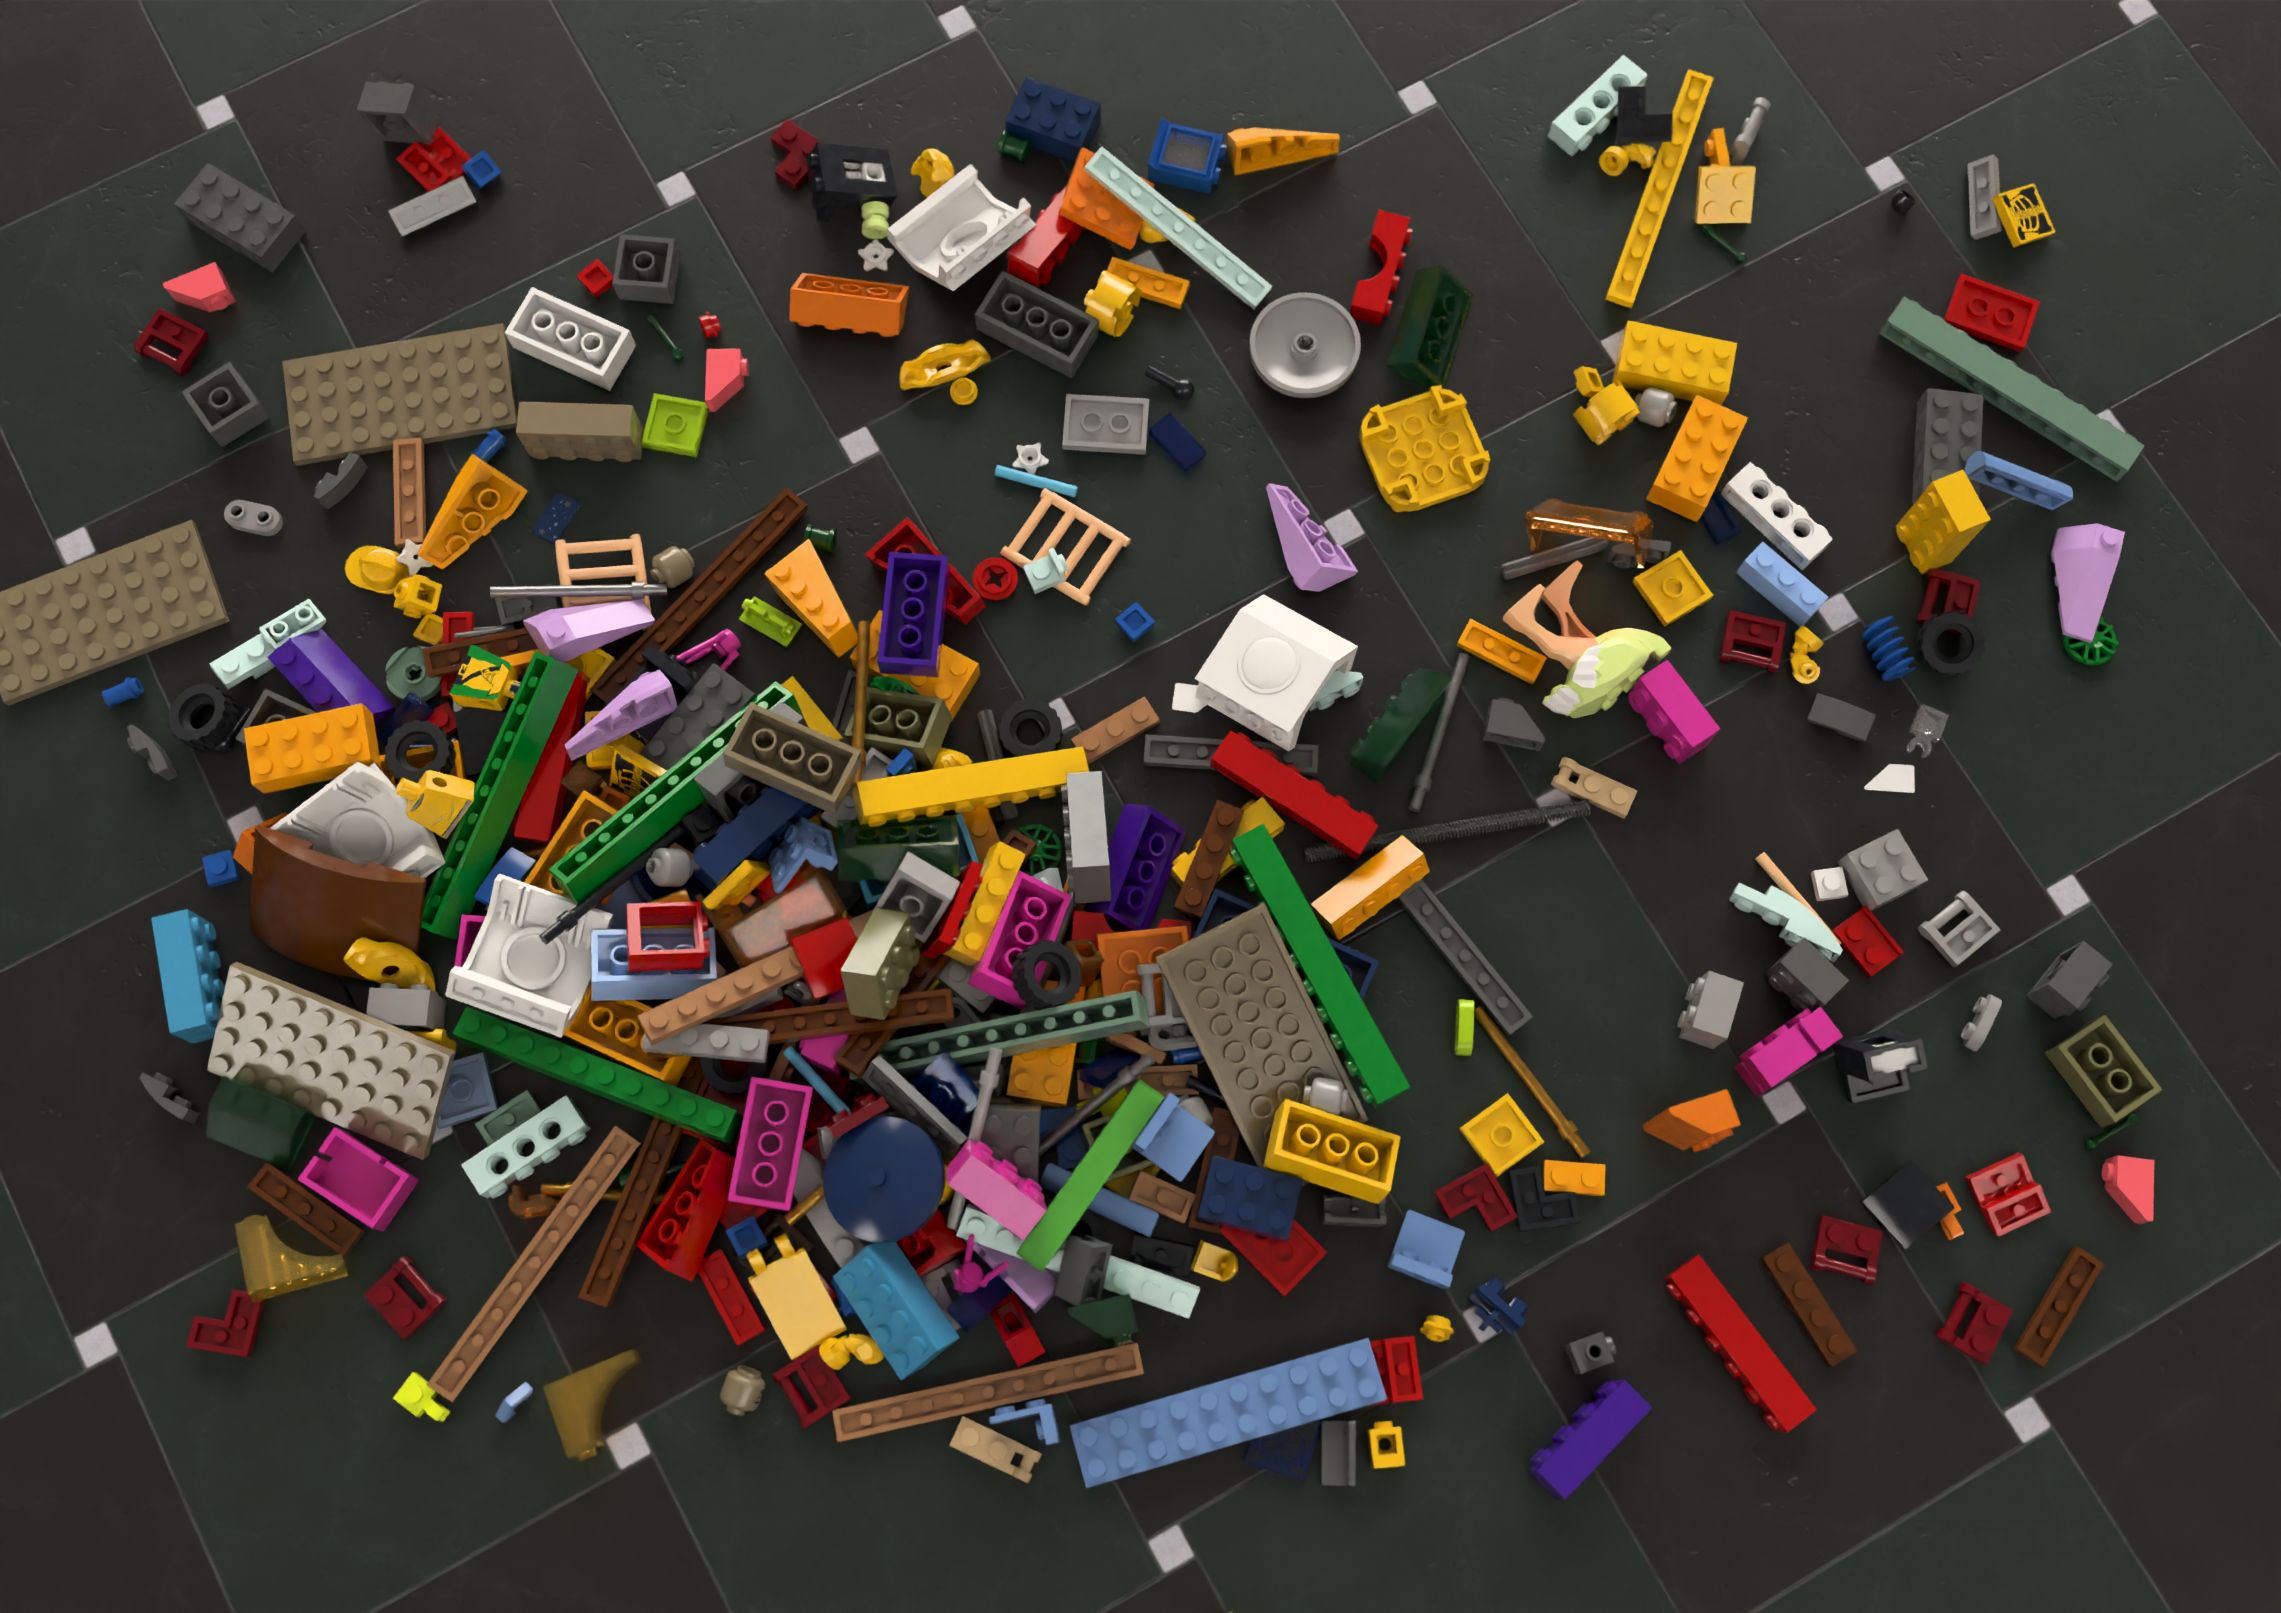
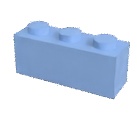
(1781, 584)

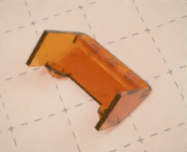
(773, 924)

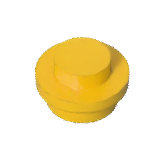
(963, 391)

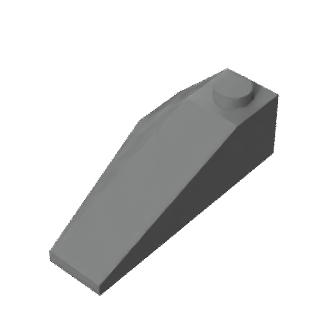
(837, 1240)

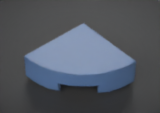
(508, 1405)

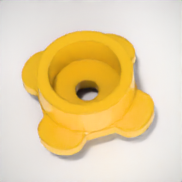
(1437, 1328)

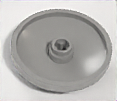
(1304, 345)

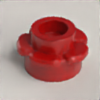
(709, 325)

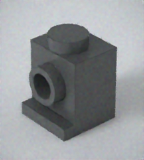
(1579, 1352)

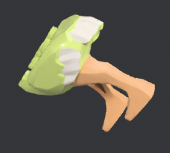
(1596, 665)

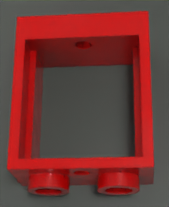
(666, 915)

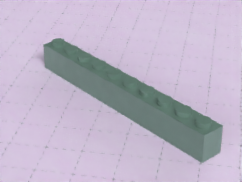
(2012, 389)
(1019, 1033)

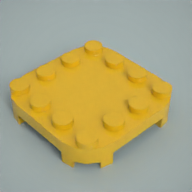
(1423, 450)

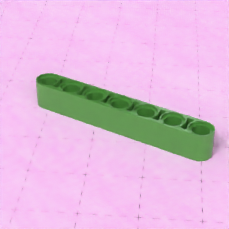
(1090, 1175)

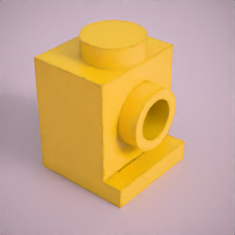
(1395, 1454)

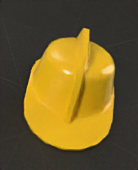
(375, 569)

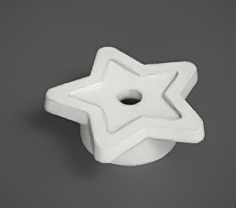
(875, 249)
(1030, 451)
(407, 558)

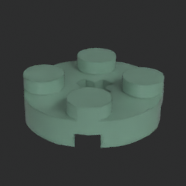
(399, 678)

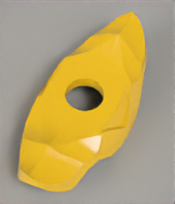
(961, 357)
(371, 957)

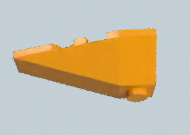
(1267, 148)
(472, 507)

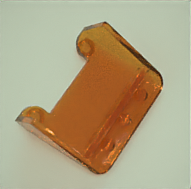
(1590, 522)

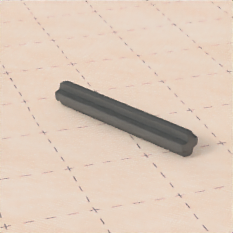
(1552, 557)
(994, 752)

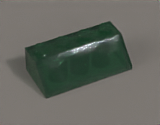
(1430, 327)
(1400, 723)
(879, 850)

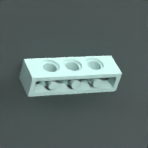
(1566, 128)
(482, 1166)

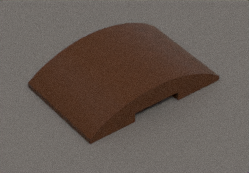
(320, 904)

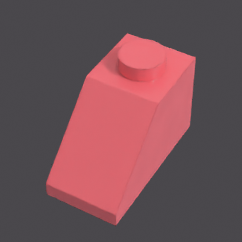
(202, 289)
(724, 376)
(2131, 1186)

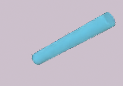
(1036, 481)
(814, 1080)

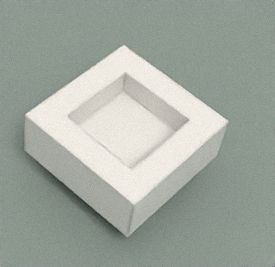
(1829, 884)

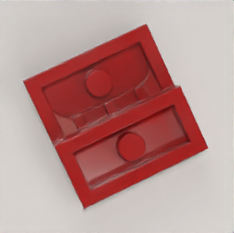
(434, 162)
(823, 956)
(2007, 1194)
(1398, 1369)

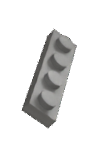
(715, 1042)

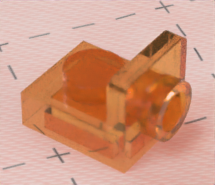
(536, 1206)

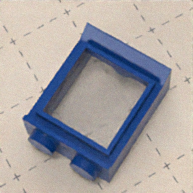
(1186, 157)

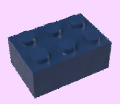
(1053, 119)
(1250, 1199)

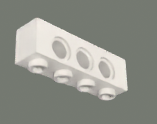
(1778, 530)

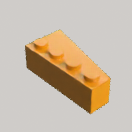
(810, 593)

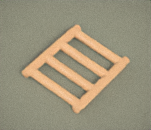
(1071, 512)
(567, 575)

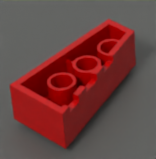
(1043, 245)
(962, 600)
(690, 1211)
(931, 1245)

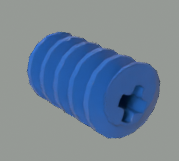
(1887, 649)

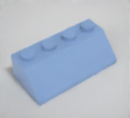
(610, 966)

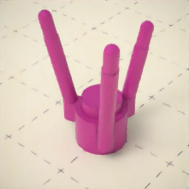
(722, 644)
(970, 1274)

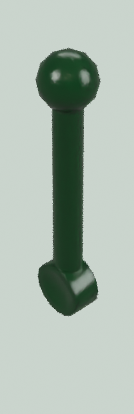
(1740, 256)
(676, 353)
(2131, 1119)

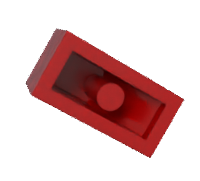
(1017, 1330)

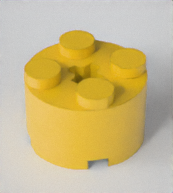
(1112, 303)
(1606, 413)

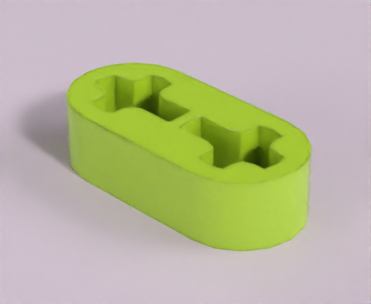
(1464, 1027)

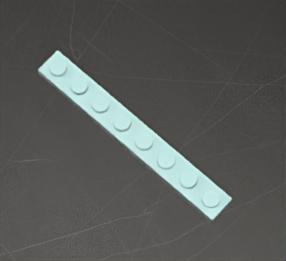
(1177, 227)
(1121, 1275)

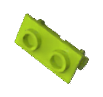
(769, 621)

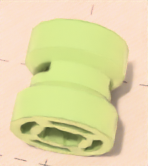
(875, 221)

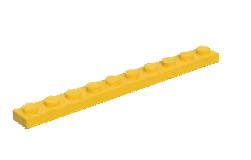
(1659, 190)

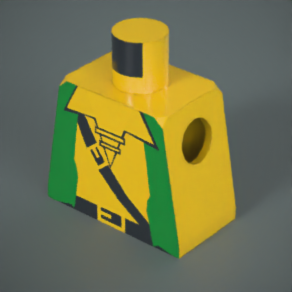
(484, 681)

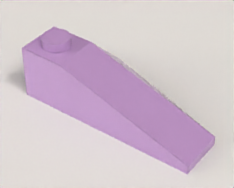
(1307, 551)
(579, 629)
(634, 707)
(1025, 1280)

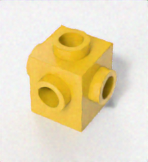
(417, 596)

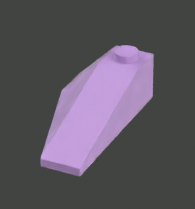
(2084, 571)

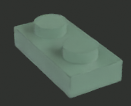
(508, 1117)

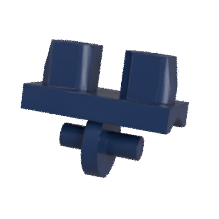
(1495, 1311)

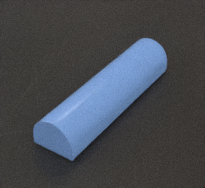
(2017, 481)
(1106, 1203)

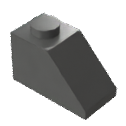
(1512, 726)

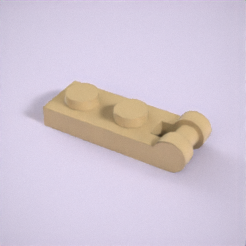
(1593, 786)
(994, 1449)

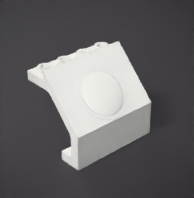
(958, 230)
(1271, 669)
(364, 822)
(516, 971)

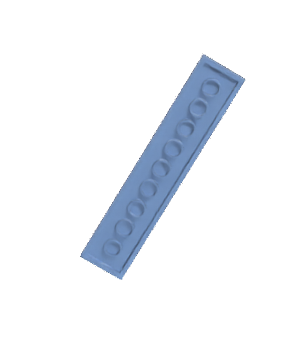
(1227, 1412)

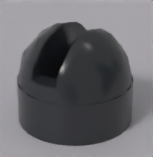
(1902, 201)

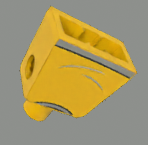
(437, 800)

